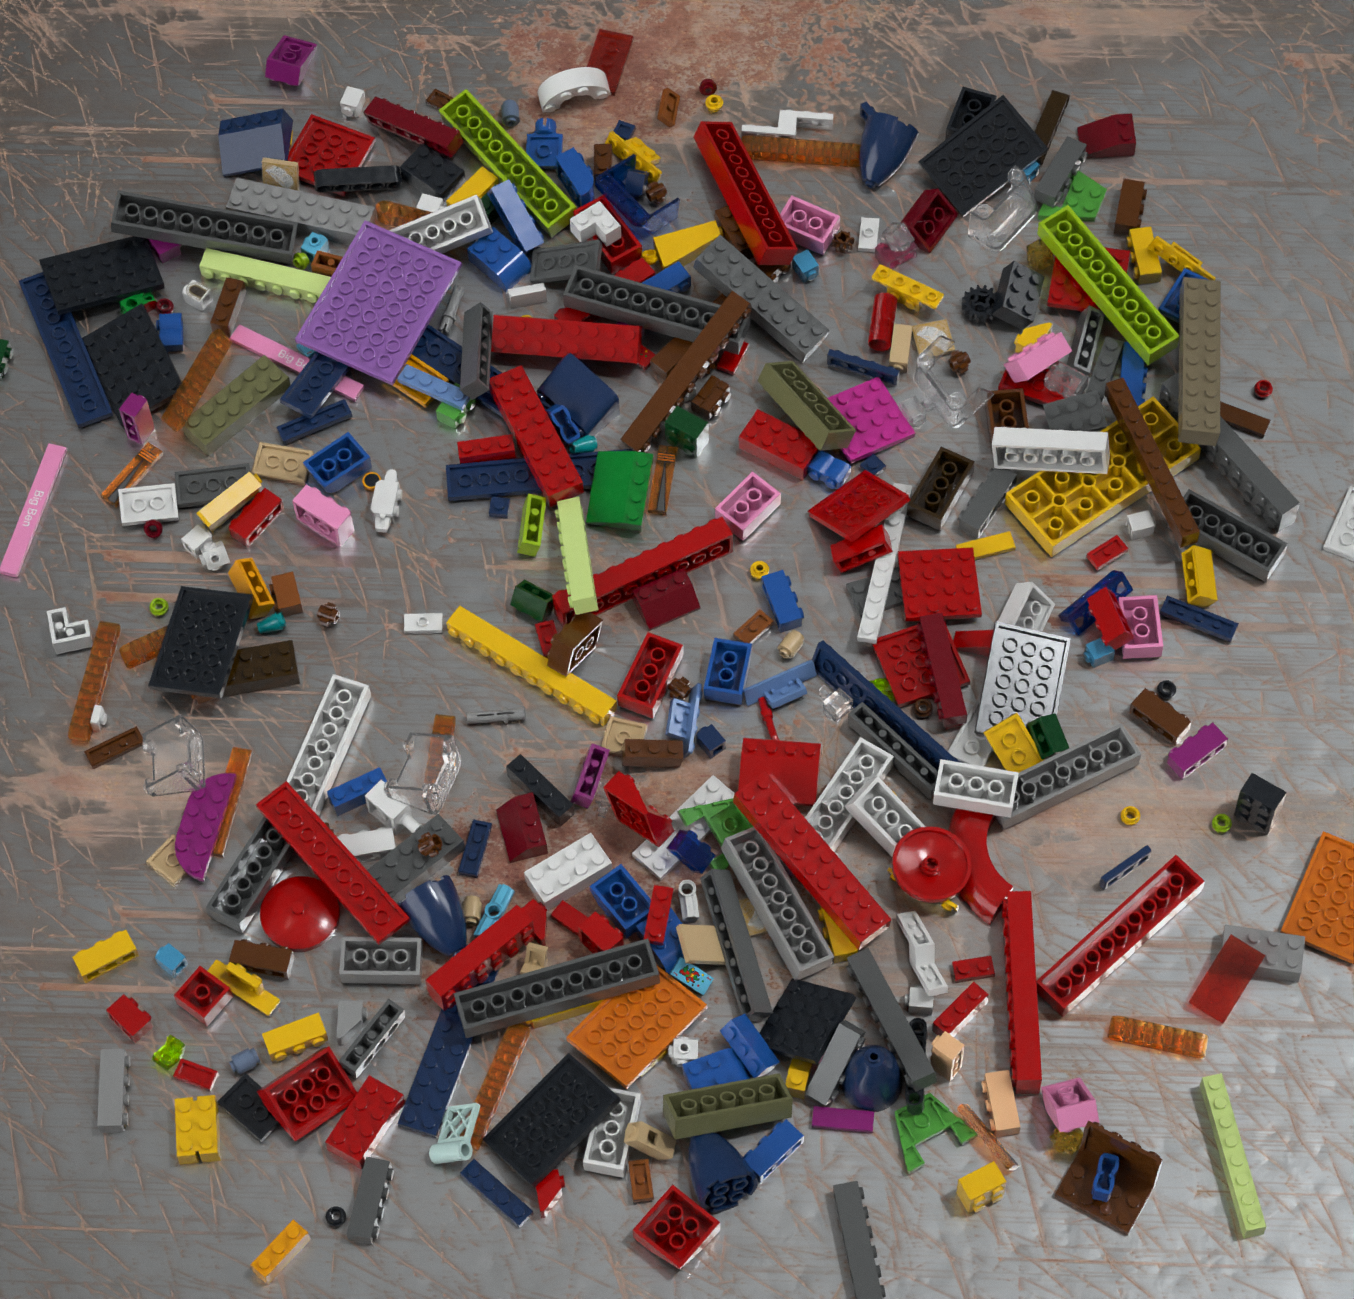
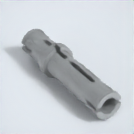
(448, 316)
(496, 715)

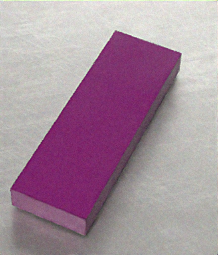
(843, 1119)

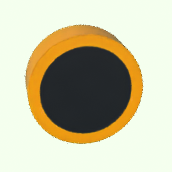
(369, 481)

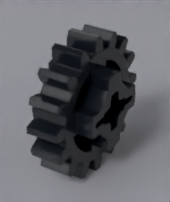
(981, 303)

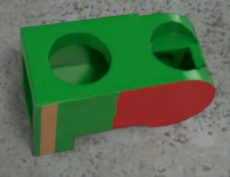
(135, 300)

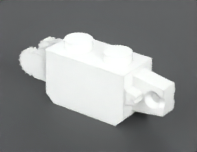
(385, 501)

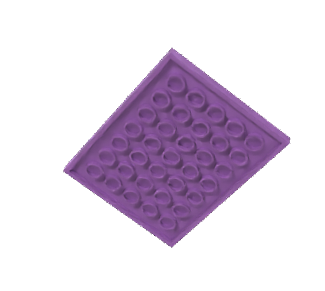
(378, 302)

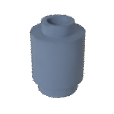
(510, 113)
(244, 1060)

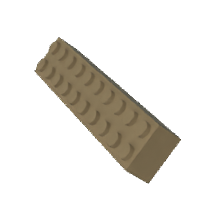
(1199, 361)

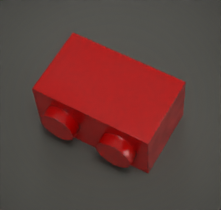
(130, 1018)

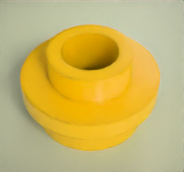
(714, 107)
(650, 256)
(758, 574)
(1132, 811)

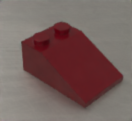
(1109, 136)

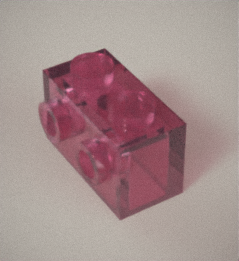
(894, 259)

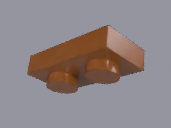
(668, 107)
(753, 628)
(640, 1180)

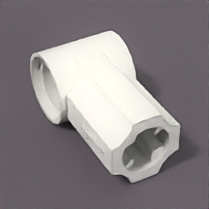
(688, 902)

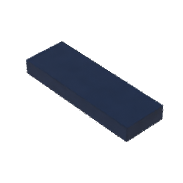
(475, 848)
(1125, 867)

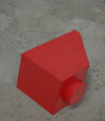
(538, 914)
(549, 1191)

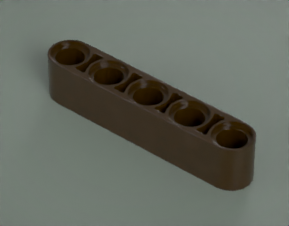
(1051, 119)

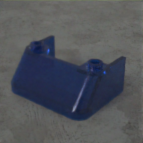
(613, 188)

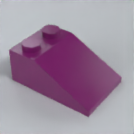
(290, 60)

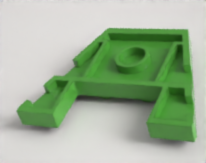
(1083, 197)
(723, 820)
(922, 1127)

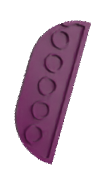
(202, 824)

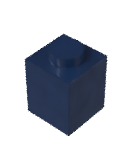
(636, 182)
(710, 741)

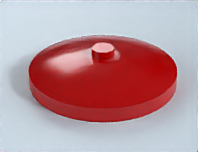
(931, 864)
(299, 913)

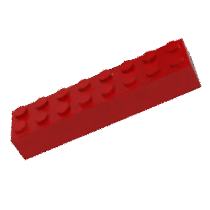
(562, 337)
(535, 436)

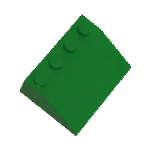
(620, 489)

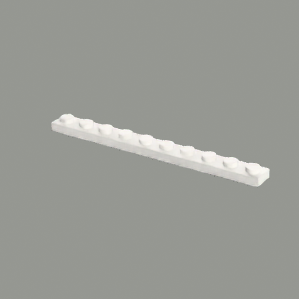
(882, 575)

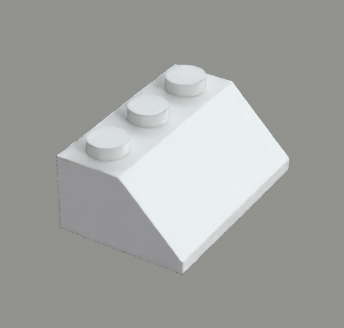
(1027, 607)

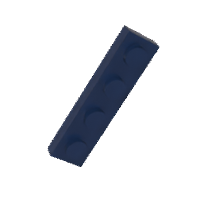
(863, 367)
(322, 419)
(1199, 618)
(496, 1193)

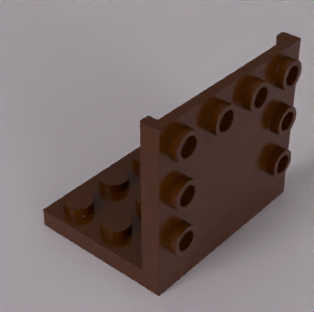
(1132, 1186)

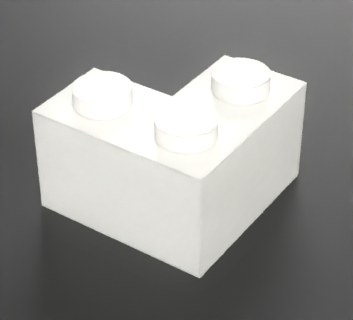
(595, 221)
(68, 635)

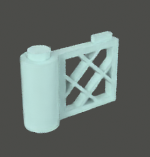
(455, 1147)

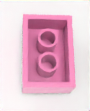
(810, 224)
(1037, 356)
(748, 505)
(323, 515)
(1145, 625)
(1069, 1104)

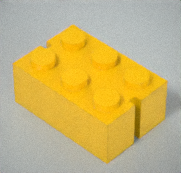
(197, 1129)

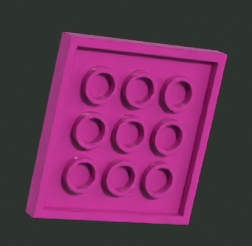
(874, 417)

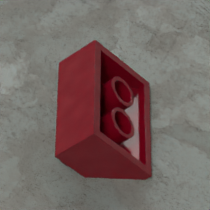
(929, 219)
(666, 599)
(522, 828)

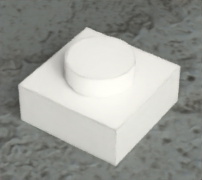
(98, 718)

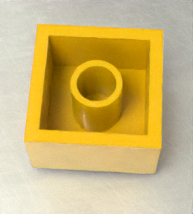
(981, 1187)

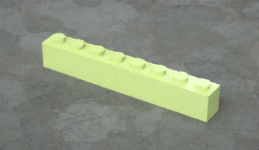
(263, 275)
(576, 555)
(1232, 1156)

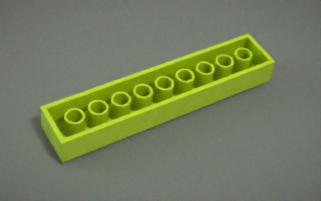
(508, 161)
(1108, 285)

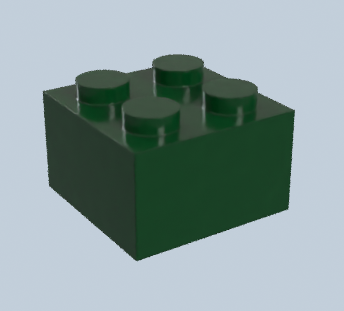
(686, 431)

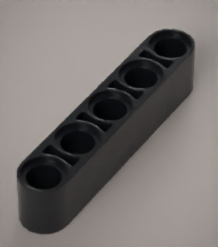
(357, 178)
(910, 1094)

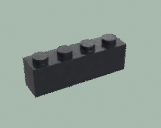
(544, 792)

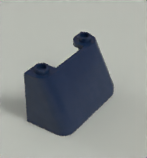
(583, 393)

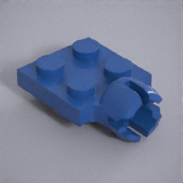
(544, 144)

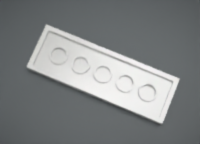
(659, 859)

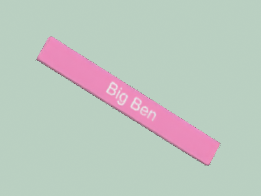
(288, 358)
(33, 510)

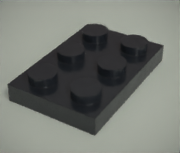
(248, 1109)

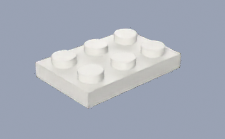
(148, 503)

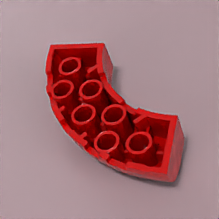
(985, 885)

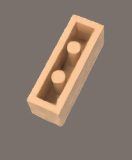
(947, 1055)
(1001, 1103)

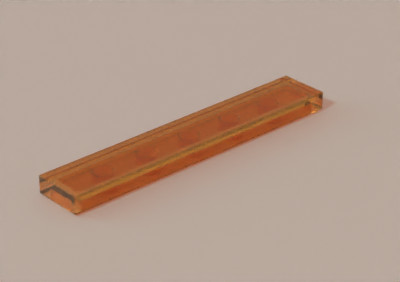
(238, 765)

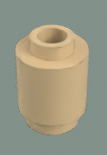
(790, 644)
(472, 910)

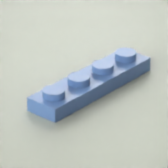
(433, 387)

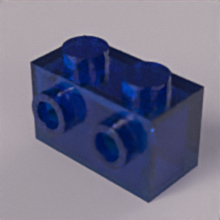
(691, 851)

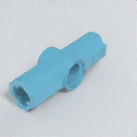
(499, 904)

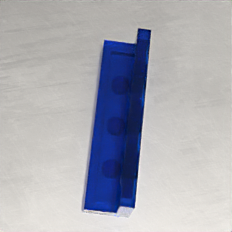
(1081, 604)

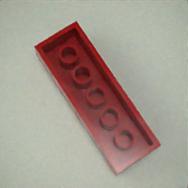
(481, 957)

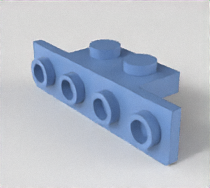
(782, 687)
(683, 718)

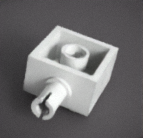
(389, 811)

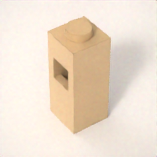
(900, 347)
(649, 1140)

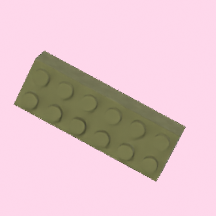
(236, 405)
(806, 405)
(727, 1106)

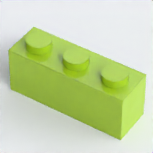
(531, 525)

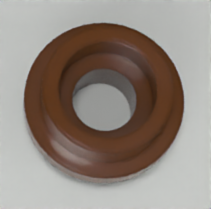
(923, 703)

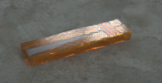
(132, 473)
(662, 480)
(988, 1138)

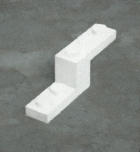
(788, 124)
(922, 953)

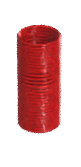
(882, 321)

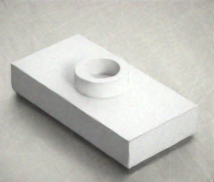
(868, 234)
(423, 623)

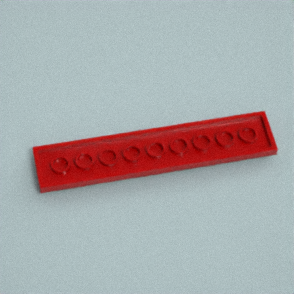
(332, 863)

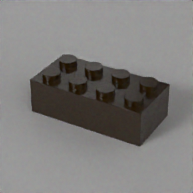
(940, 488)
(263, 668)

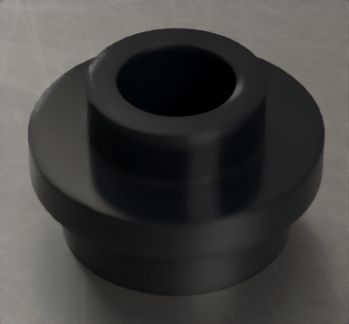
(1166, 684)
(335, 1211)

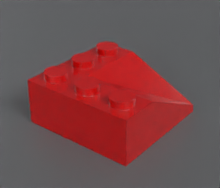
(632, 811)
(676, 1228)

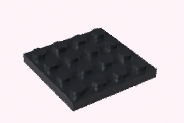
(805, 1020)

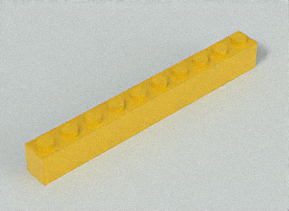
(530, 665)

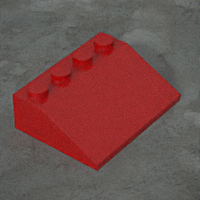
(788, 763)
(308, 1093)

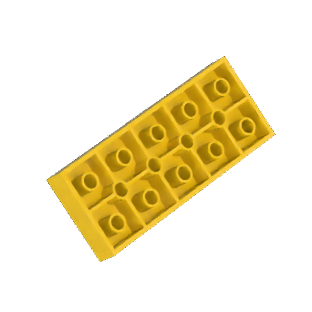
(1069, 505)

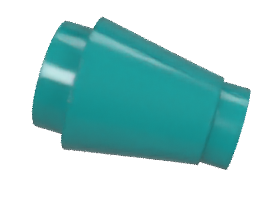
(584, 445)
(272, 623)

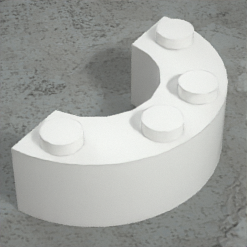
(572, 83)

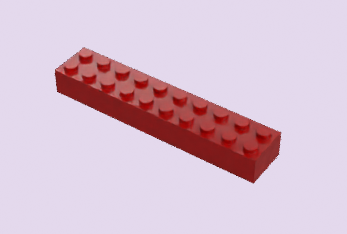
(745, 193)
(685, 551)
(811, 860)
(1119, 935)
(1022, 992)

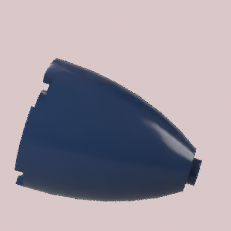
(884, 147)
(437, 915)
(872, 1079)
(719, 1172)

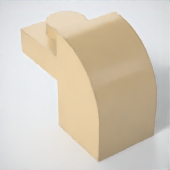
(535, 958)

